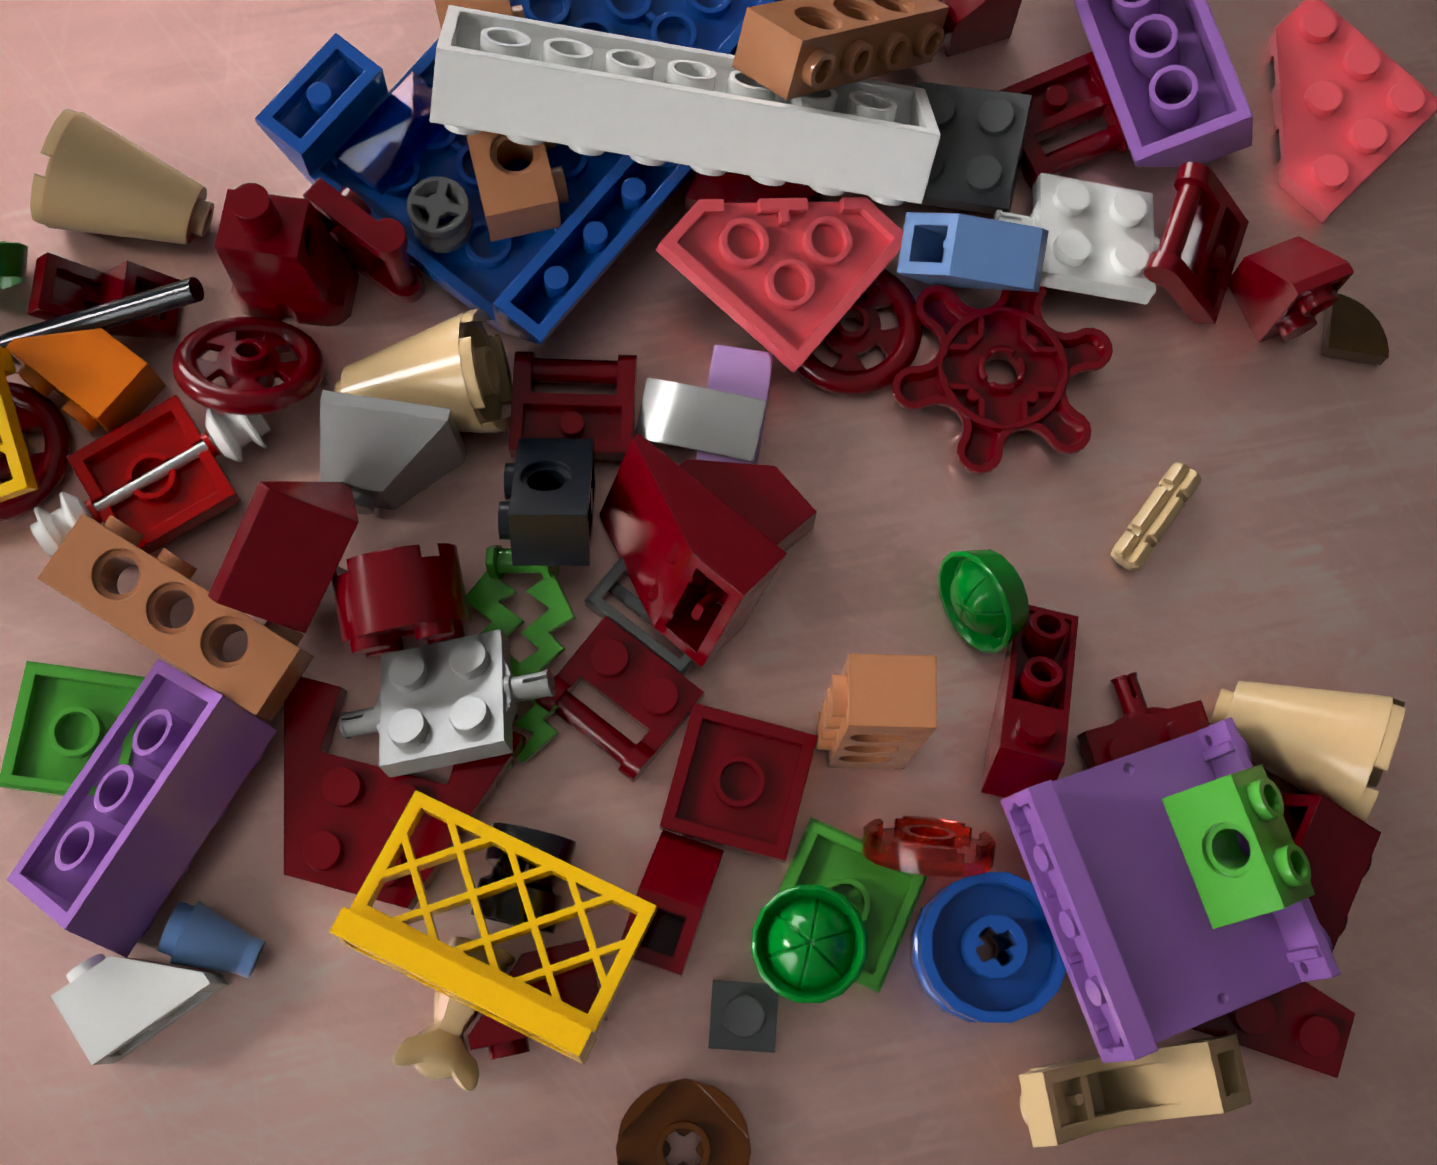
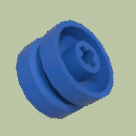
(1026, 958)

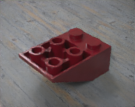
(686, 552)

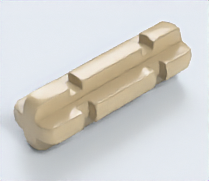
(1155, 516)

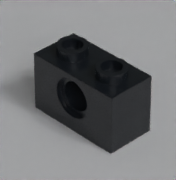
(549, 502)

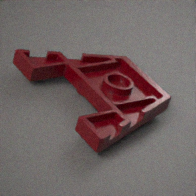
(347, 809)

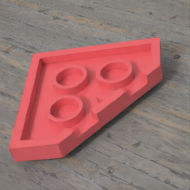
(1337, 107)
(783, 264)

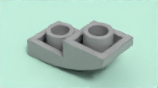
(700, 419)

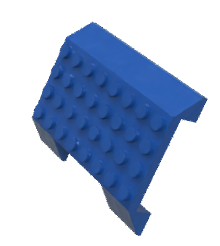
(529, 278)

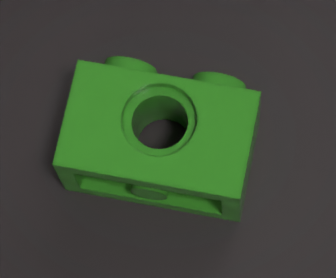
(1225, 877)

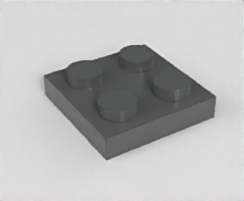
(977, 147)

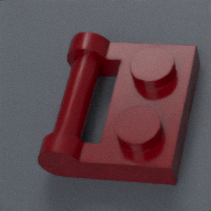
(1062, 101)
(1198, 244)
(371, 245)
(573, 415)
(634, 683)

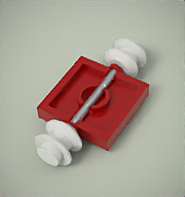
(154, 475)

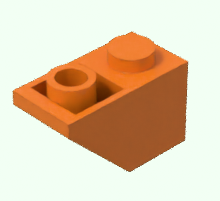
(92, 372)

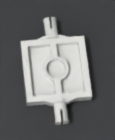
(1094, 238)

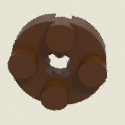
(683, 1108)

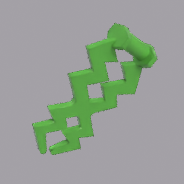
(487, 599)

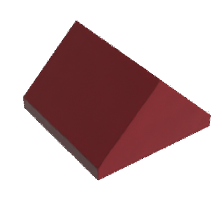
(287, 551)

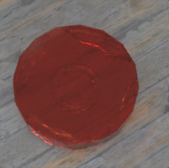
(928, 847)

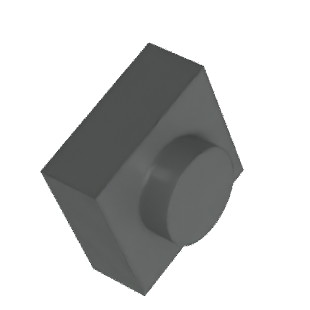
(743, 1016)

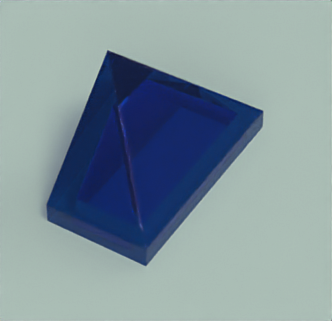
(392, 135)

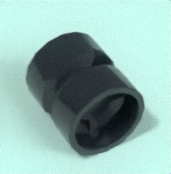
(508, 905)

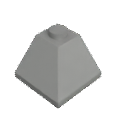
(385, 447)

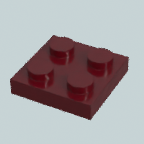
(738, 782)

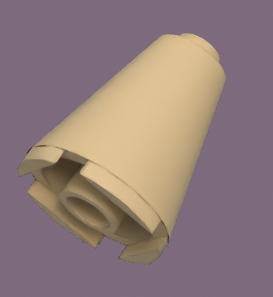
(114, 186)
(441, 367)
(1317, 737)

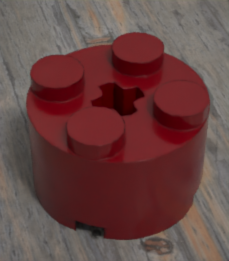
(400, 597)

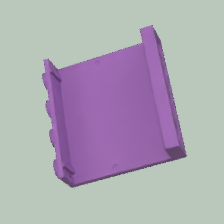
(1130, 906)

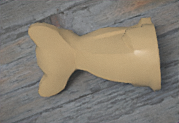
(441, 1048)

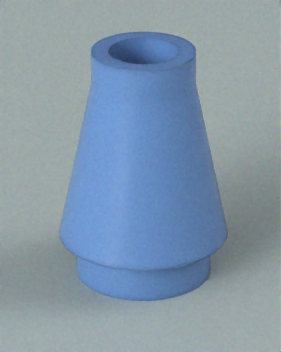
(209, 941)

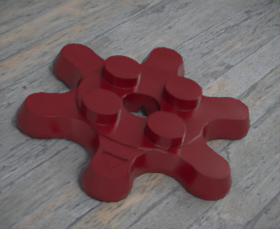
(993, 411)

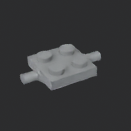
(446, 704)

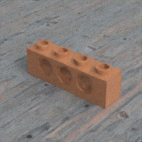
(832, 43)
(512, 200)
(88, 574)
(878, 711)

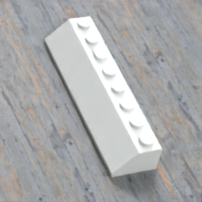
(677, 107)

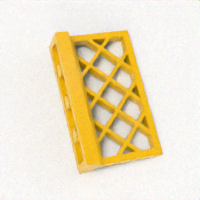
(467, 978)

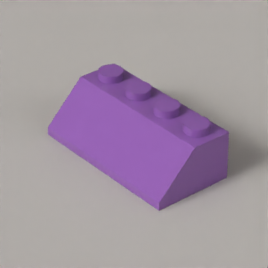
(1168, 79)
(117, 854)

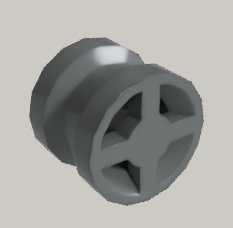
(435, 200)

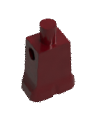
(283, 259)

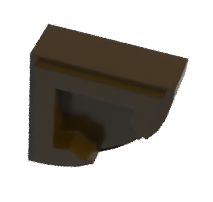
(1353, 333)

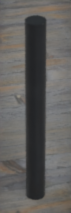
(116, 311)

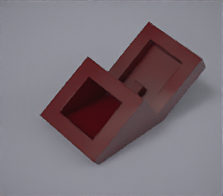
(68, 287)

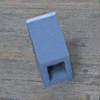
(972, 252)

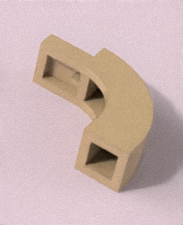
(1091, 1096)

